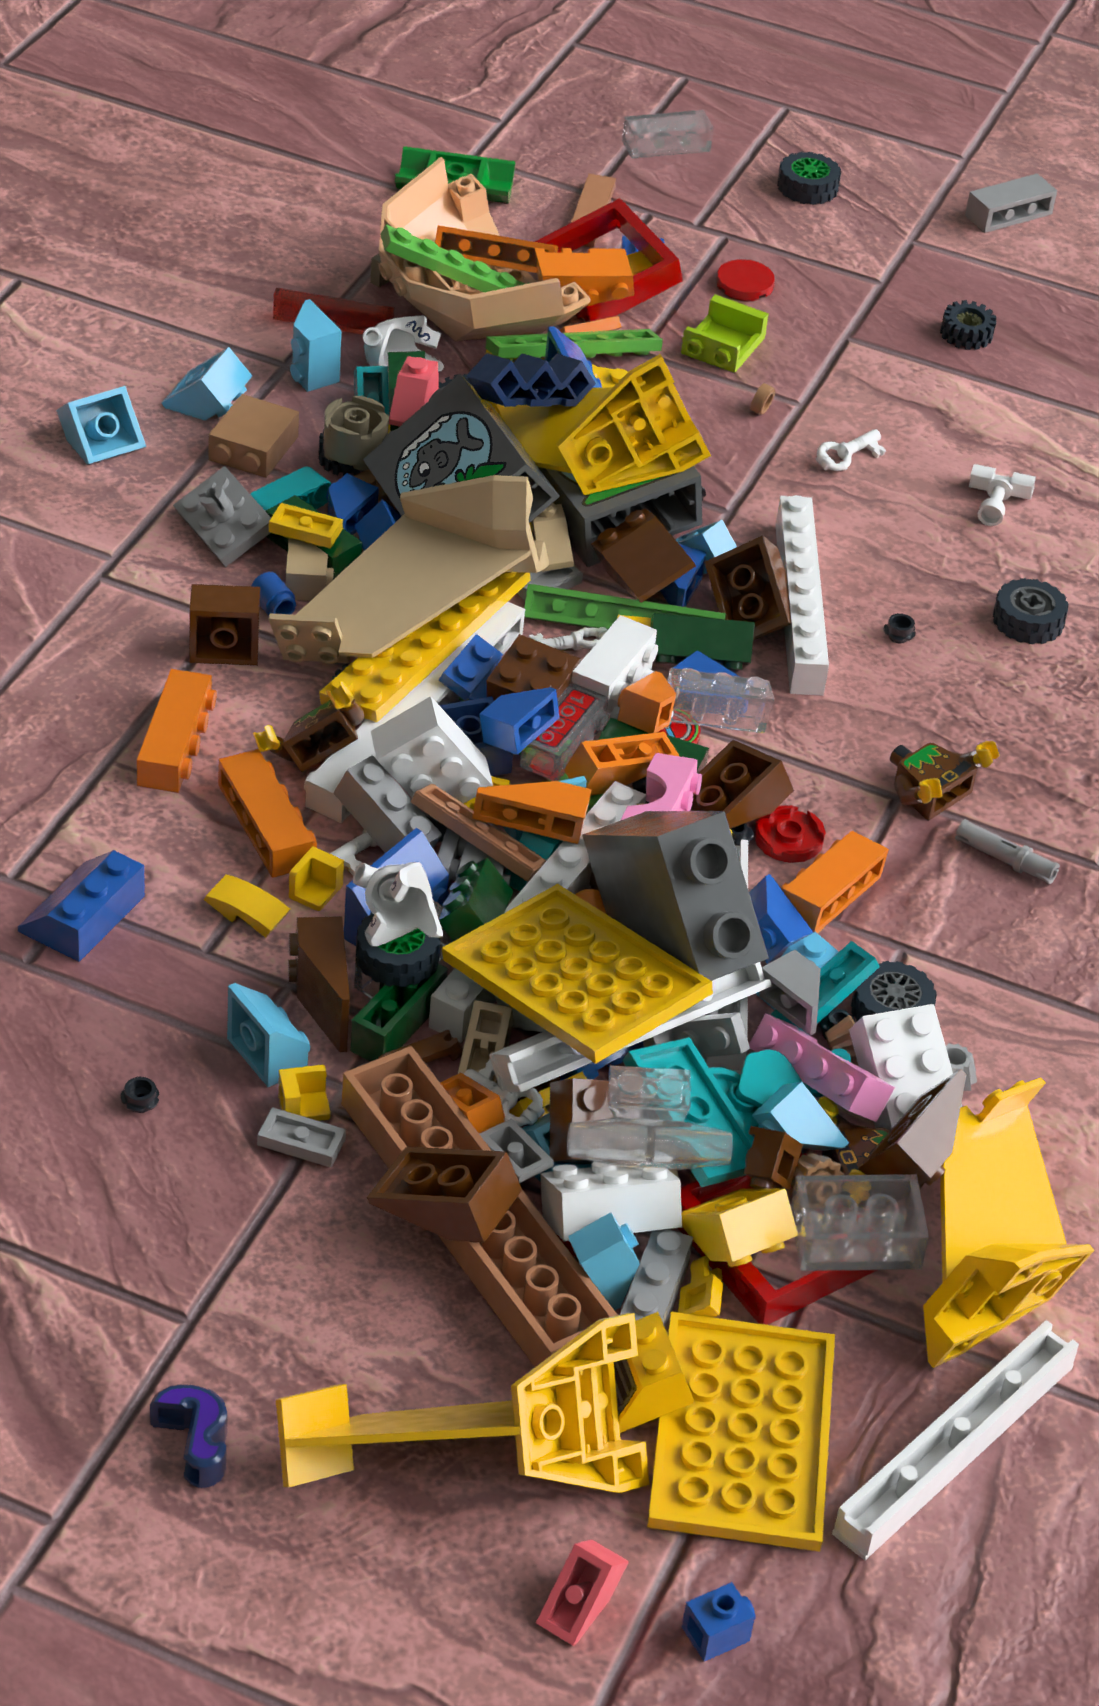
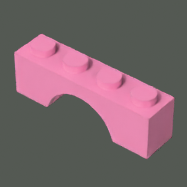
(669, 785)
(823, 1070)

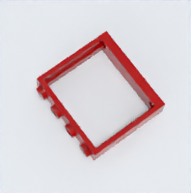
(647, 283)
(749, 1284)

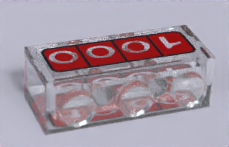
(581, 718)

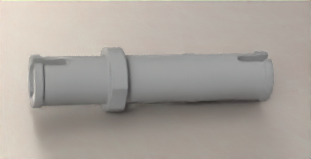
(1019, 857)

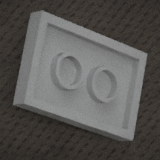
(224, 516)

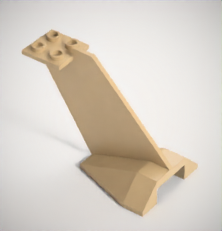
(420, 567)

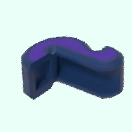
(206, 1418)

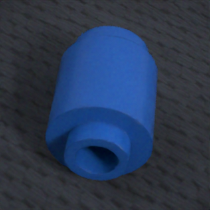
(274, 594)

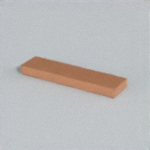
(595, 194)
(479, 833)

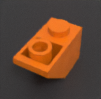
(647, 703)

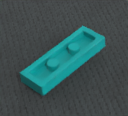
(840, 978)

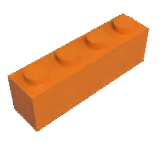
(491, 248)
(175, 731)
(265, 811)
(836, 879)

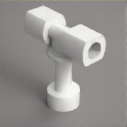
(999, 489)

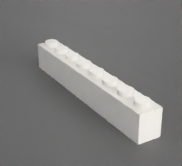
(806, 634)

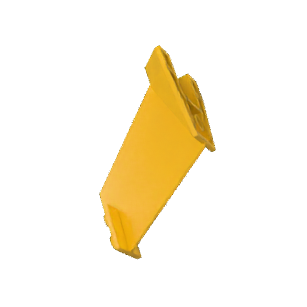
(613, 432)
(997, 1228)
(558, 1412)

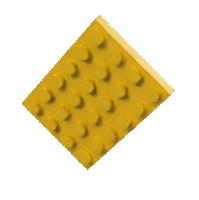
(577, 972)
(754, 1441)

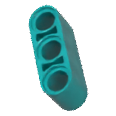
(303, 483)

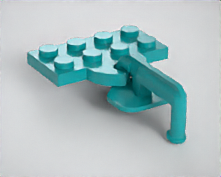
(723, 1096)

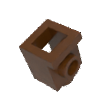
(771, 1159)

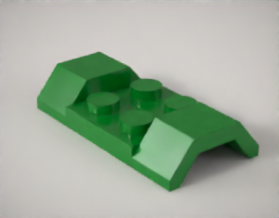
(492, 173)

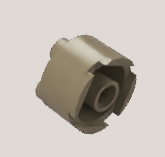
(354, 430)

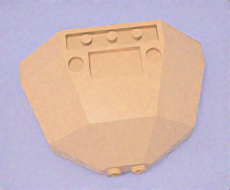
(451, 305)

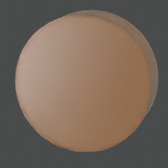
(762, 399)

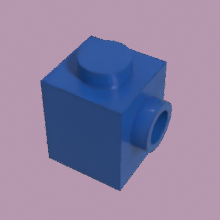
(718, 1621)

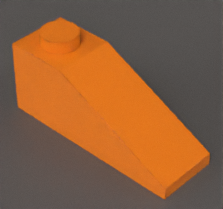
(617, 759)
(538, 808)

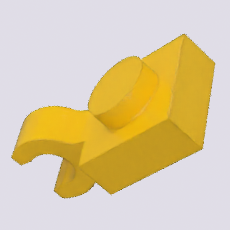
(704, 1292)

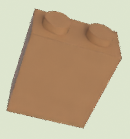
(253, 435)

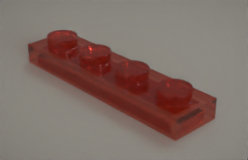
(344, 313)

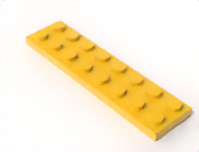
(391, 675)

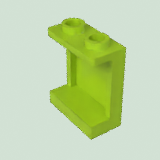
(725, 334)

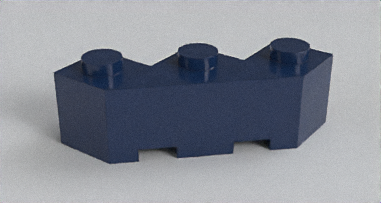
(531, 380)

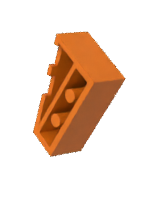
(599, 273)

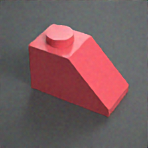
(413, 388)
(581, 1590)

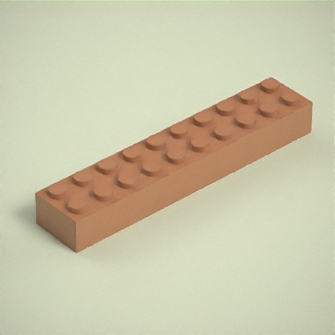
(523, 1263)

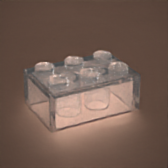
(859, 1222)

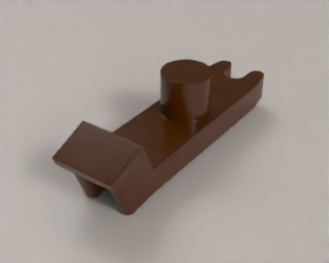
(435, 1047)

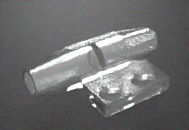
(649, 1125)

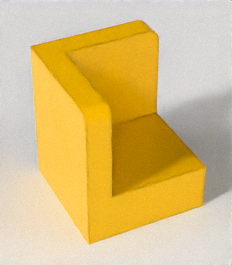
(316, 878)
(304, 1092)

